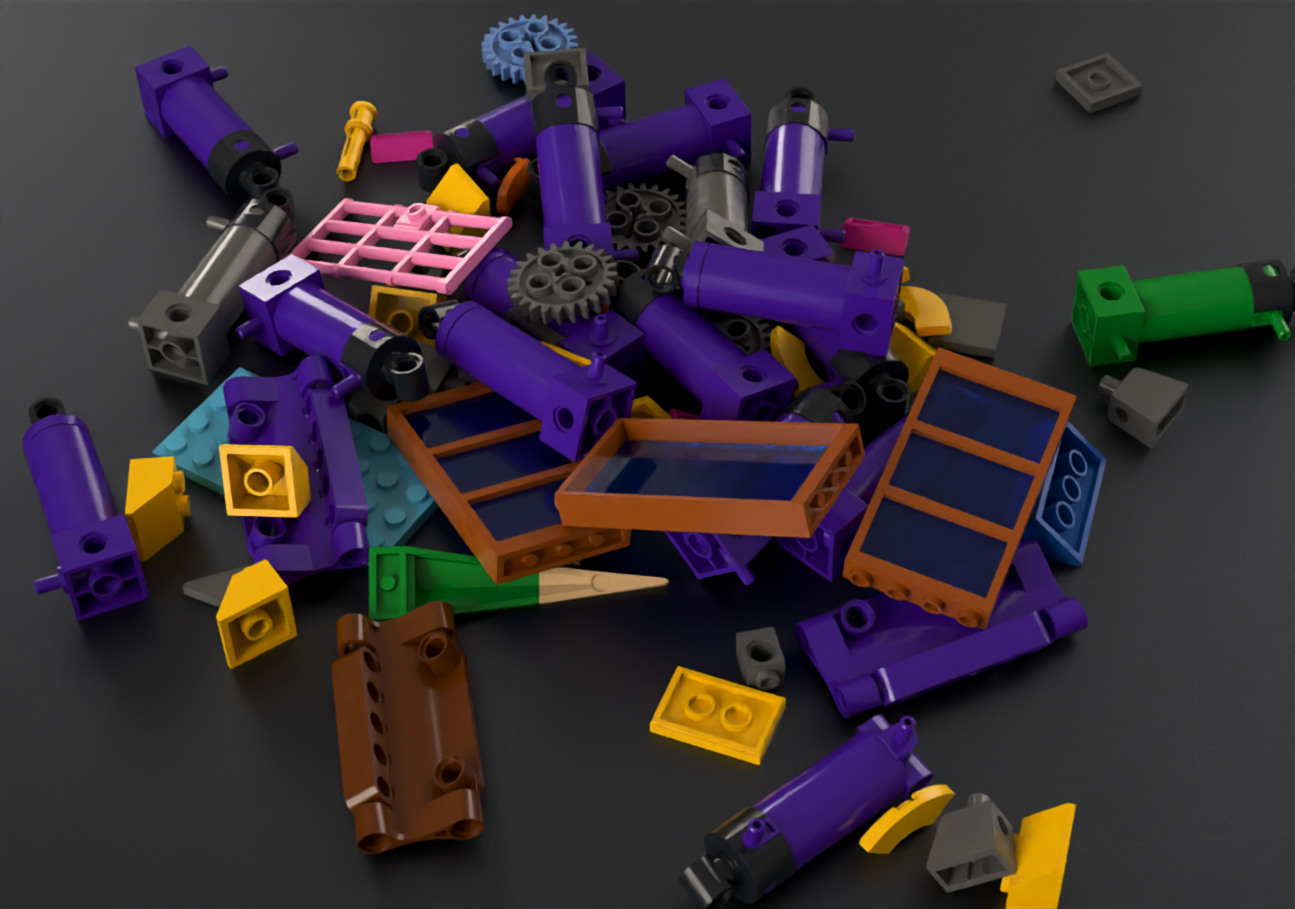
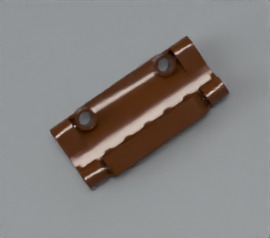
(407, 729)

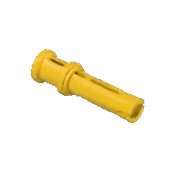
(358, 131)

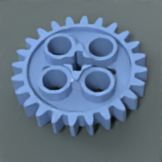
(507, 43)

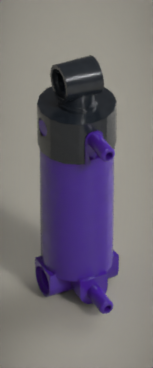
(808, 814)

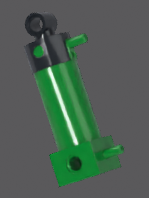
(1120, 313)

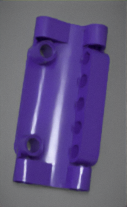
(305, 415)
(912, 651)

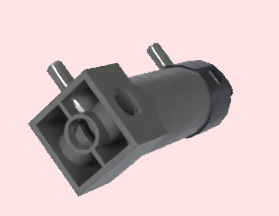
(714, 203)
(189, 329)

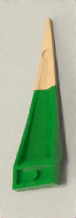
(413, 576)

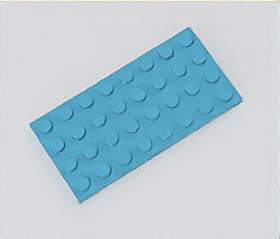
(393, 491)

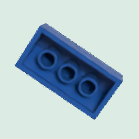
(1067, 500)

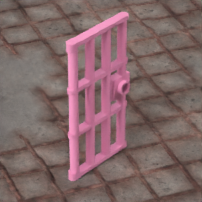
(414, 224)

